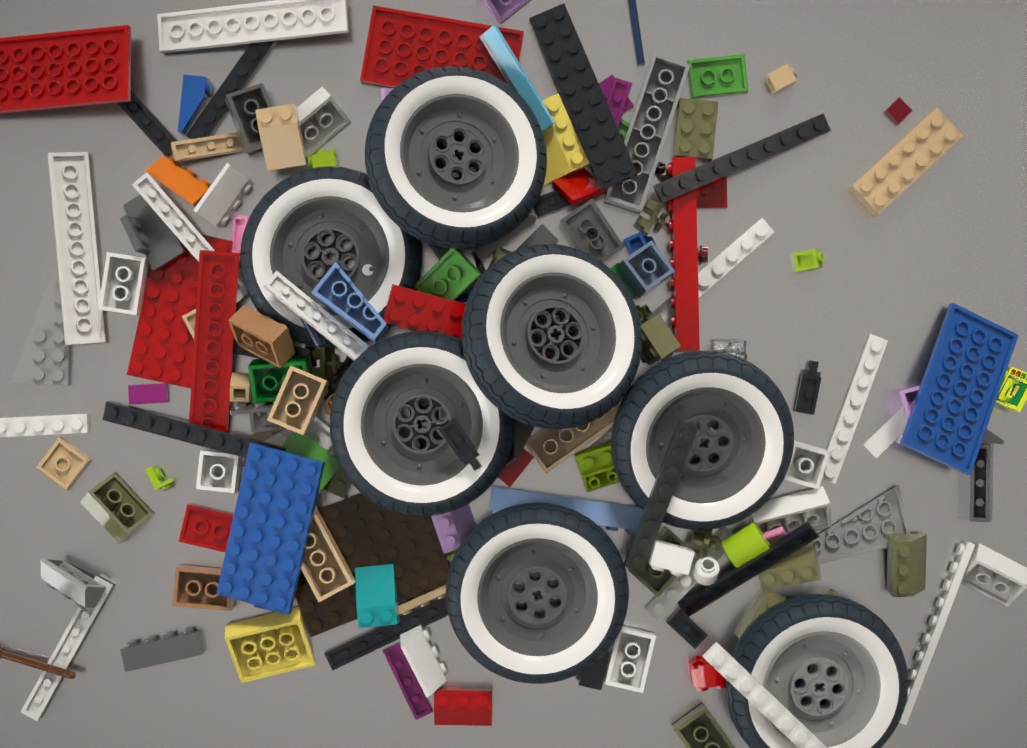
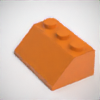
(178, 180)

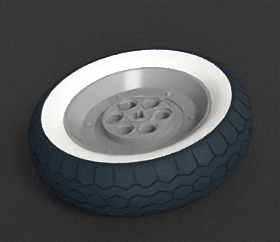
(827, 634)

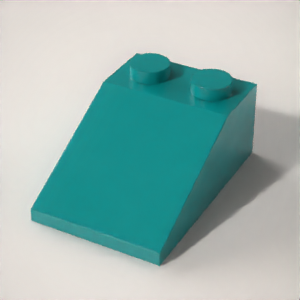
(376, 596)

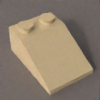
(281, 137)

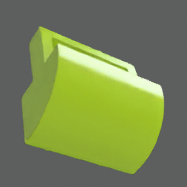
(597, 467)
(745, 545)

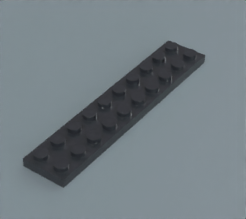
(583, 97)

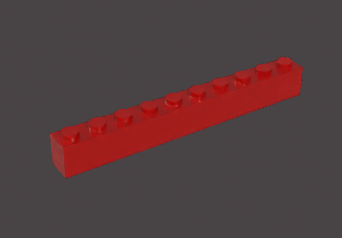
(684, 261)

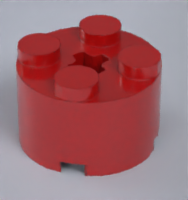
(704, 675)

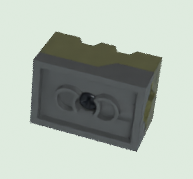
(592, 231)

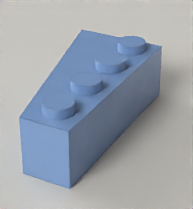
(345, 300)

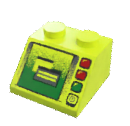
(1013, 390)

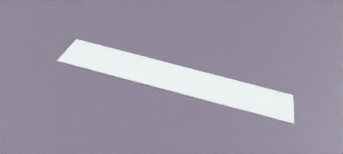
(887, 434)

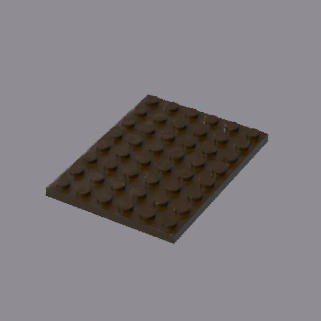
(374, 537)

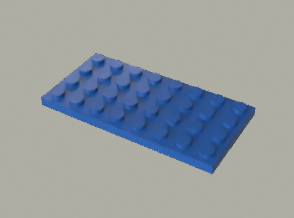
(959, 389)
(270, 528)

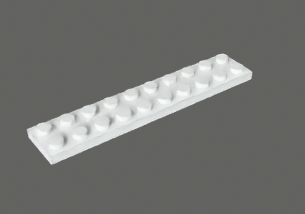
(250, 23)
(76, 247)

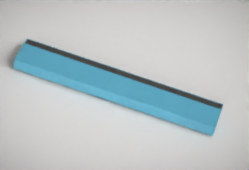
(515, 75)

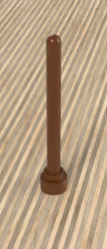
(36, 664)

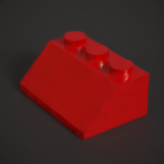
(463, 706)

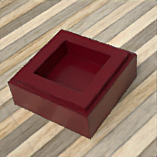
(898, 111)

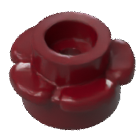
(703, 254)

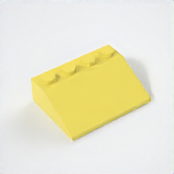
(562, 143)
(269, 645)

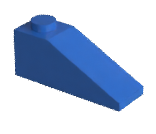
(193, 98)

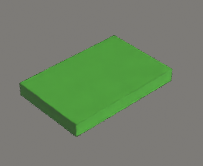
(717, 76)
(449, 276)
(310, 448)

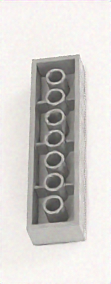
(649, 129)

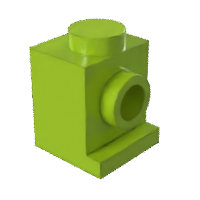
(323, 159)

